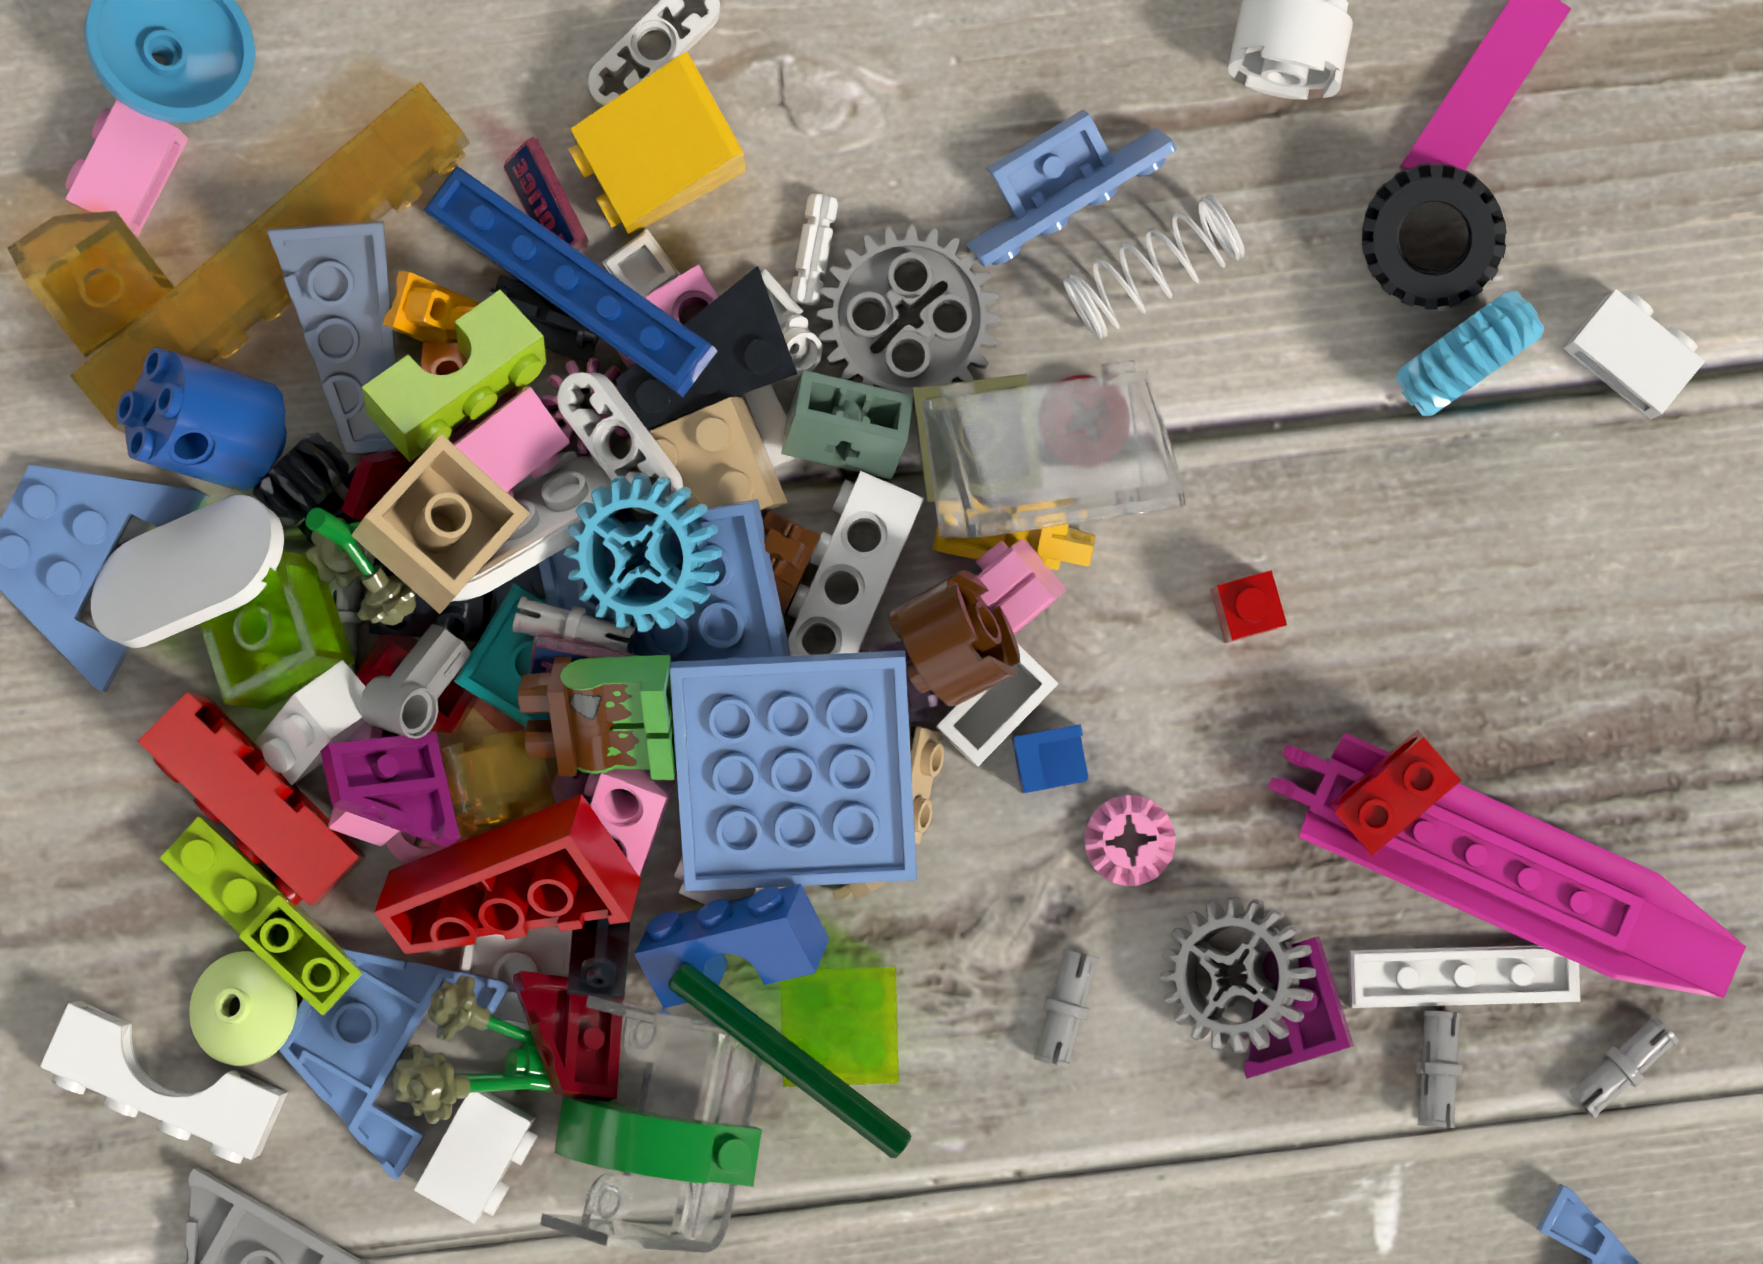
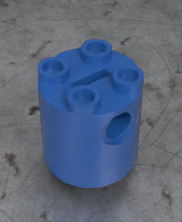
(203, 421)

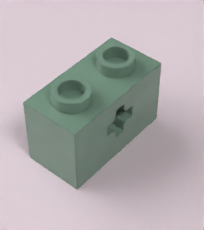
(847, 424)

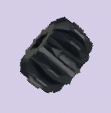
(302, 479)

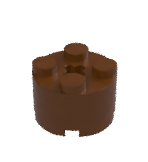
(955, 640)

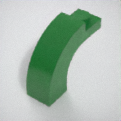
(656, 1144)

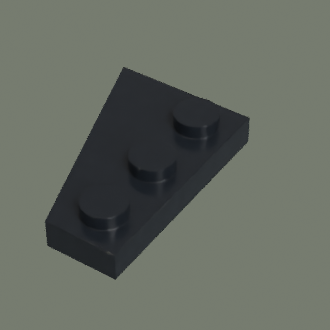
(748, 356)

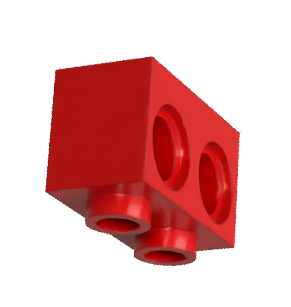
(1394, 792)

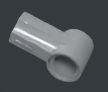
(409, 697)

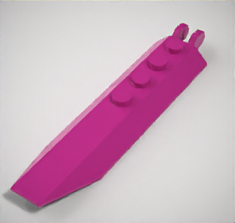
(1528, 880)

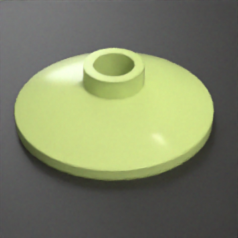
(264, 1014)

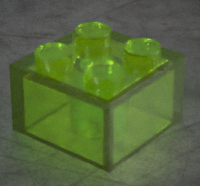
(277, 637)
(845, 1021)

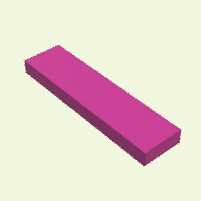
(1487, 83)

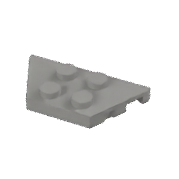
(238, 1229)

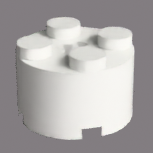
(1291, 46)

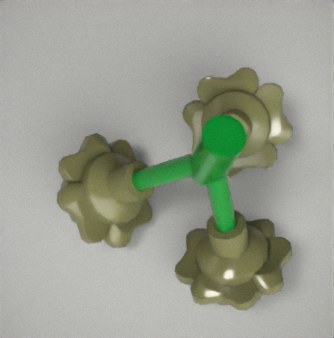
(345, 559)

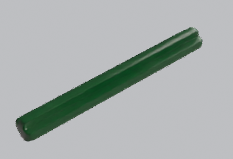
(789, 1060)

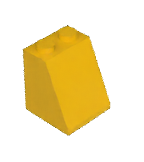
(657, 147)

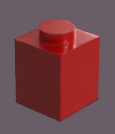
(1248, 606)

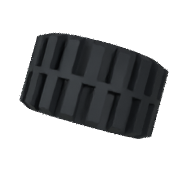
(1440, 286)

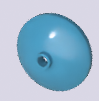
(202, 41)

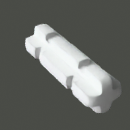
(814, 249)

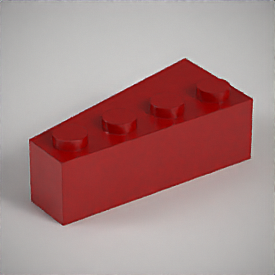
(509, 880)

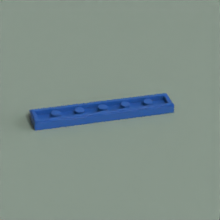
(570, 281)

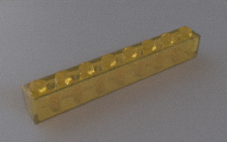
(245, 280)

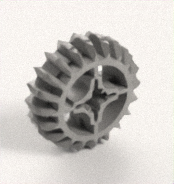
(1225, 995)

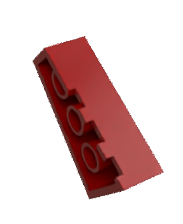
(238, 787)

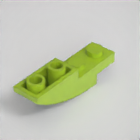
(262, 915)

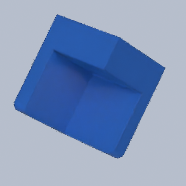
(1050, 758)

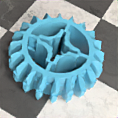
(1469, 353)
(602, 529)

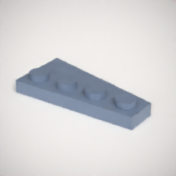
(341, 299)

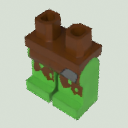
(602, 715)

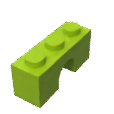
(420, 406)

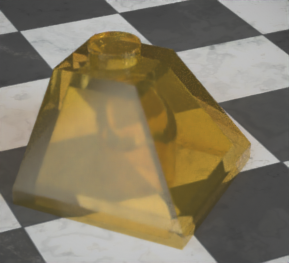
(90, 275)

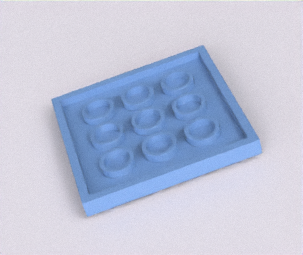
(736, 620)
(794, 770)

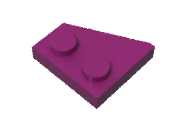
(393, 784)
(1321, 1029)

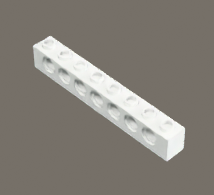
(894, 514)

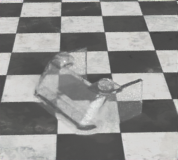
(688, 1074)

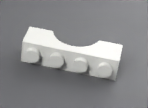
(98, 1054)

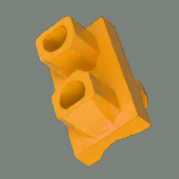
(426, 309)

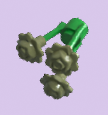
(434, 1086)

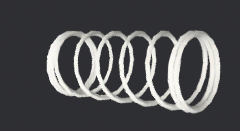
(1221, 226)

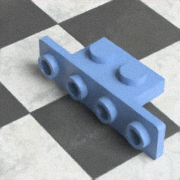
(1057, 178)

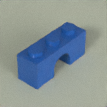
(769, 929)

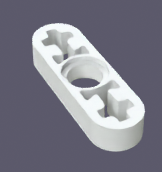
(615, 65)
(608, 401)

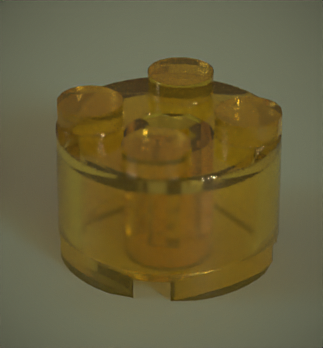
(495, 782)

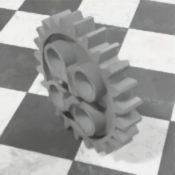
(872, 281)

